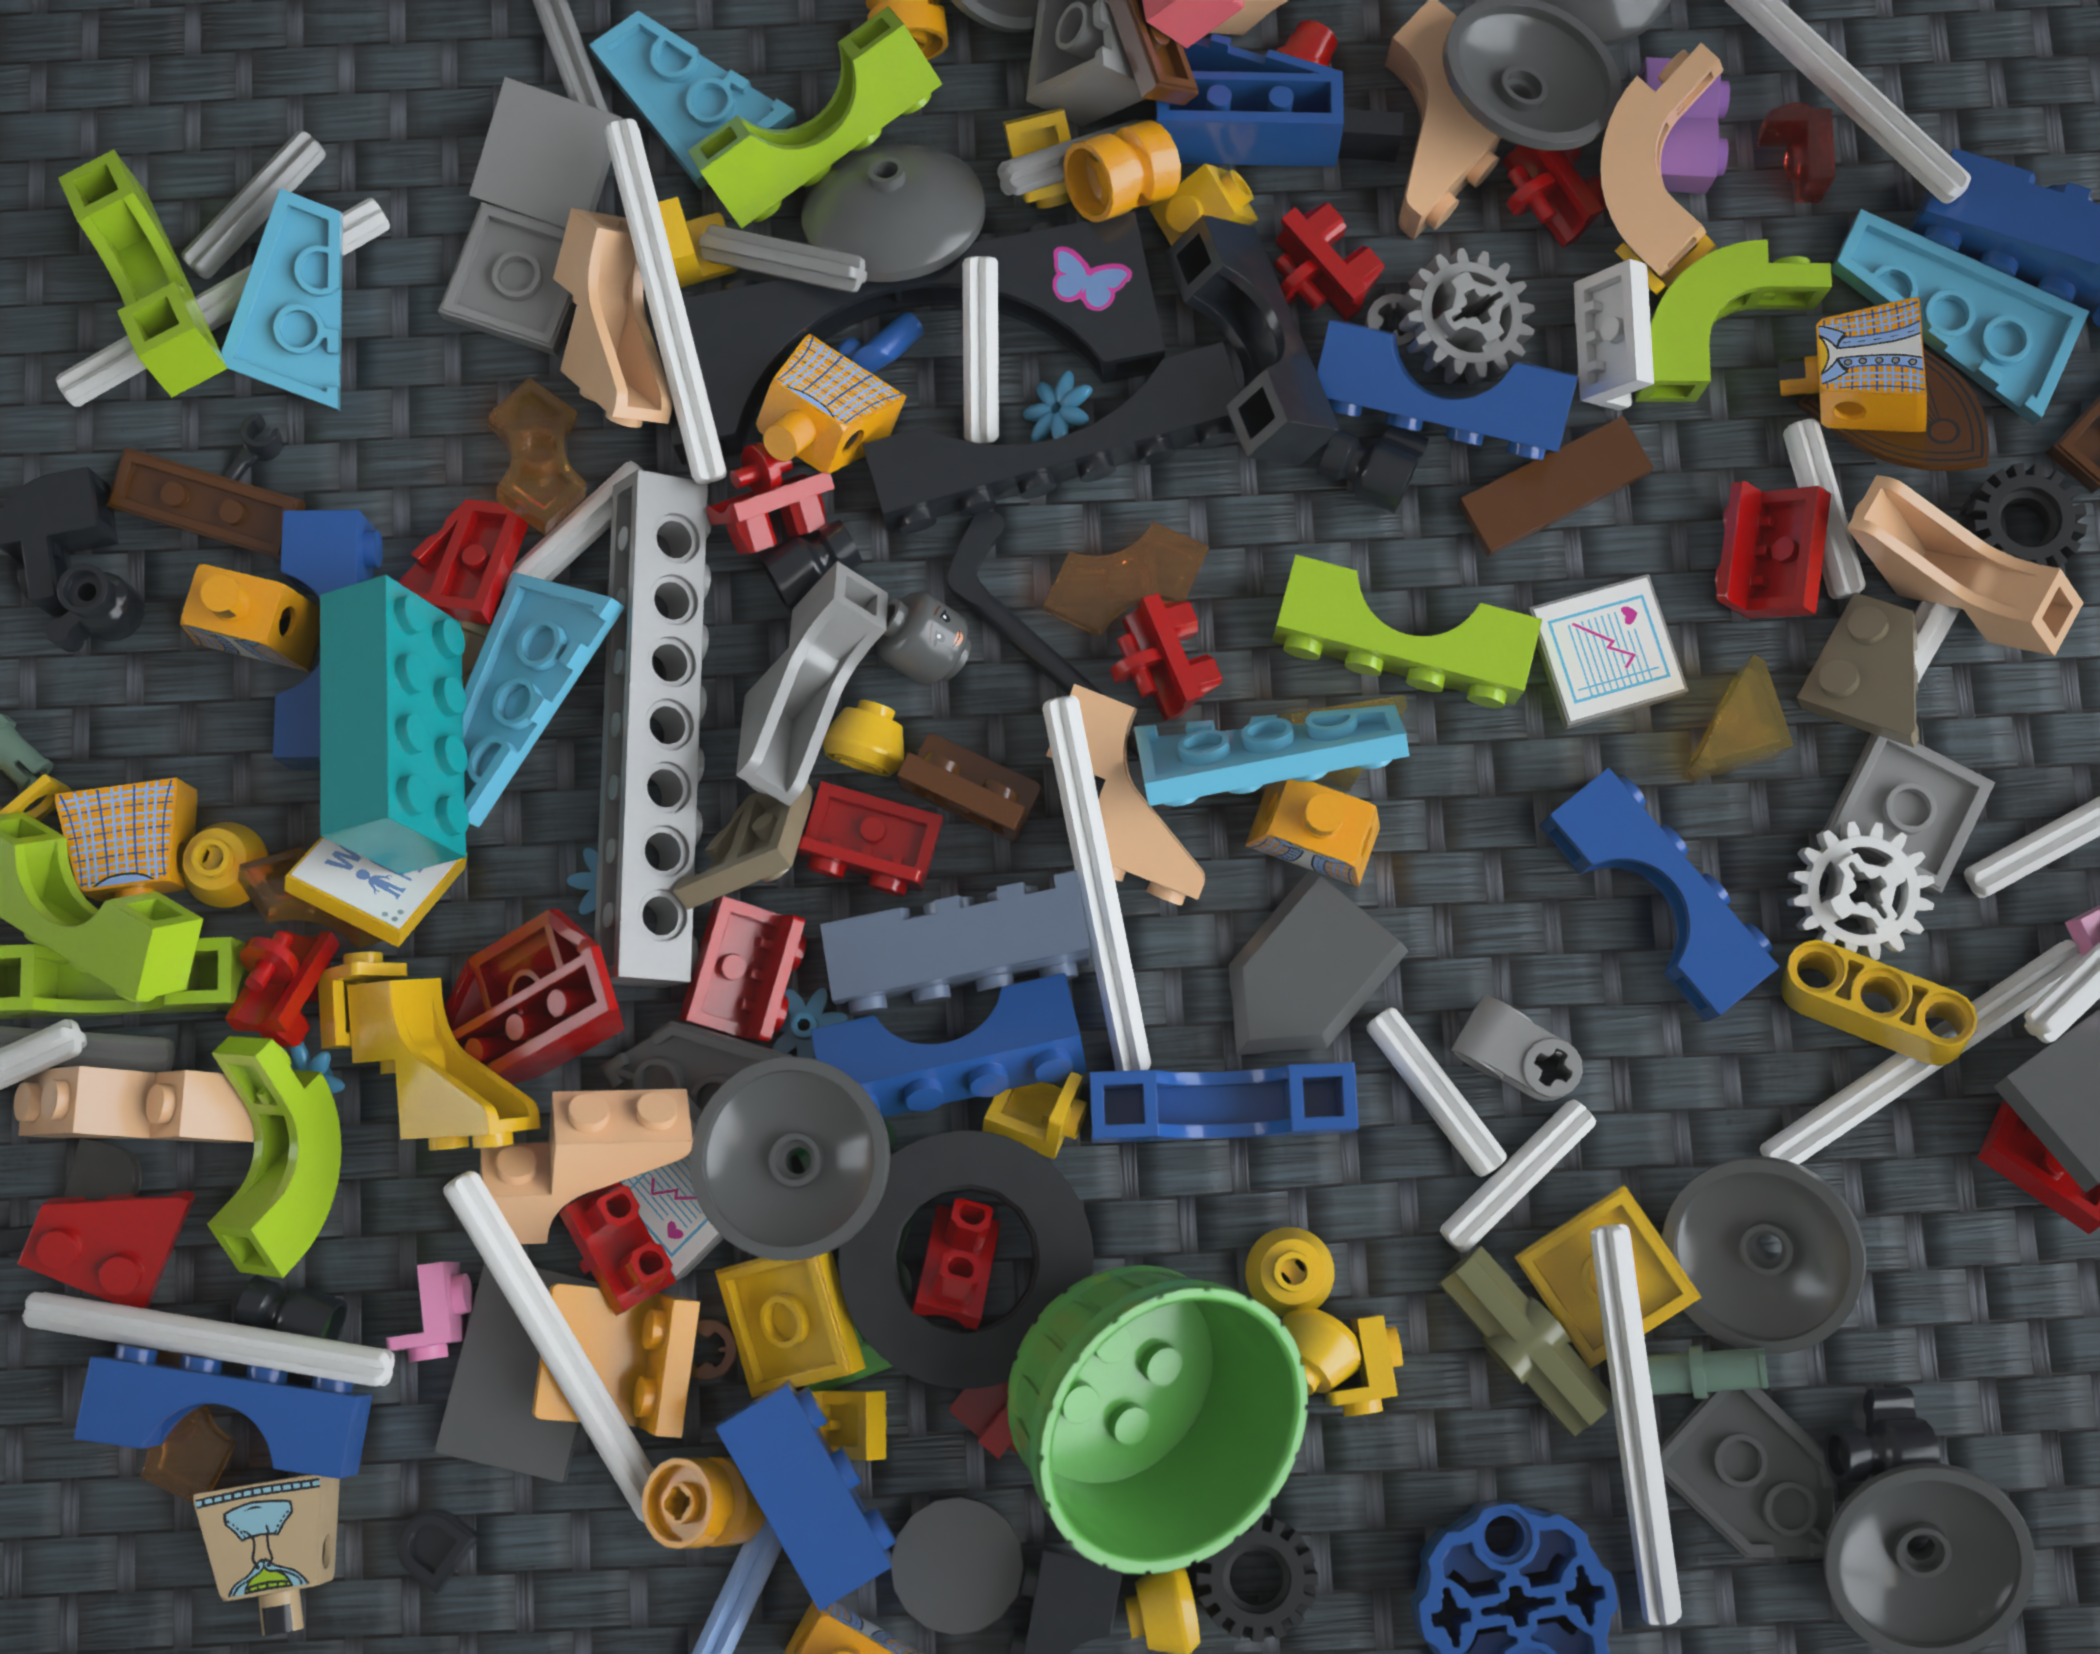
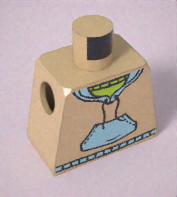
(271, 1543)

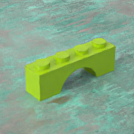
(878, 81)
(158, 301)
(1329, 617)
(132, 942)
(44, 985)

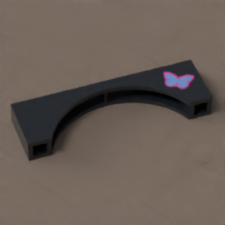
(1069, 280)

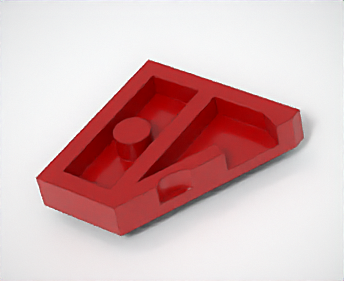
(468, 560)
(107, 1244)

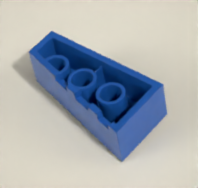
(2021, 229)

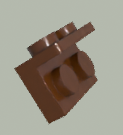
(969, 786)

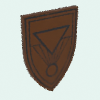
(1954, 429)

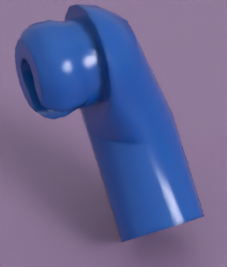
(884, 346)

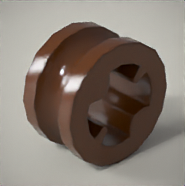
(709, 1369)

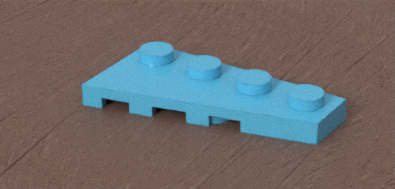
(1972, 315)
(523, 675)
(1265, 752)

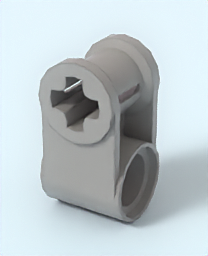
(1506, 1045)

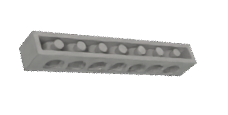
(631, 755)

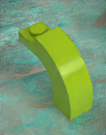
(1710, 289)
(293, 1159)

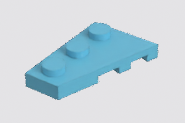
(679, 89)
(292, 304)

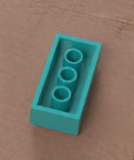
(392, 726)

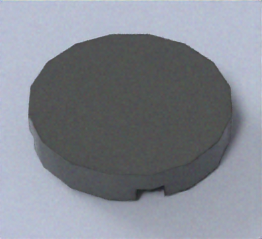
(957, 1565)

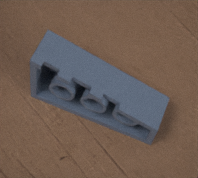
(956, 945)

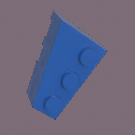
(1256, 109)
(808, 1492)

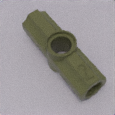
(1526, 1341)

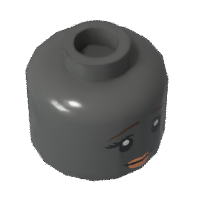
(924, 639)

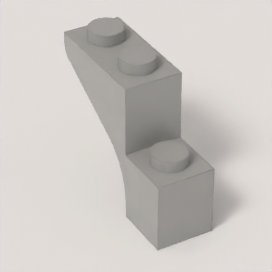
(798, 694)

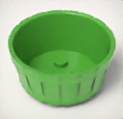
(1156, 1415)

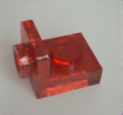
(1809, 149)

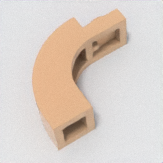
(1631, 161)

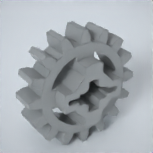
(1469, 343)

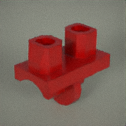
(1554, 191)
(1316, 270)
(747, 513)
(1157, 658)
(279, 983)
(617, 1246)
(958, 1262)

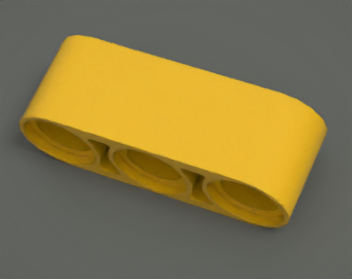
(1910, 996)

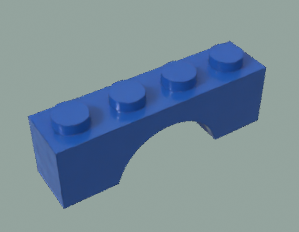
(1365, 370)
(318, 556)
(1713, 951)
(1021, 1043)
(1223, 1104)
(306, 1426)

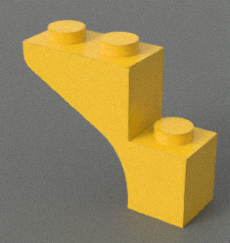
(439, 1085)

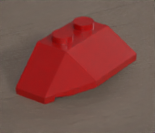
(534, 999)

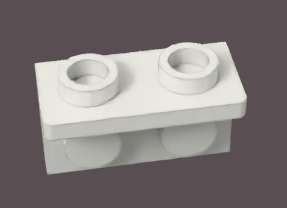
(1613, 334)

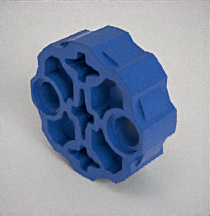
(1536, 1542)

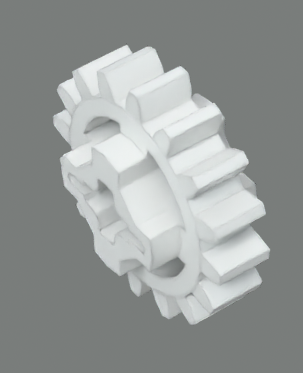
(1843, 871)

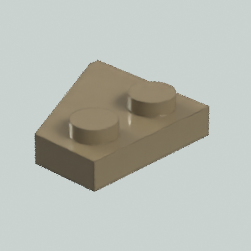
(1868, 671)
(751, 848)

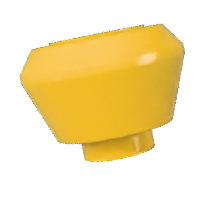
(866, 739)
(213, 863)
(1277, 1254)
(1326, 1348)
(1164, 1612)

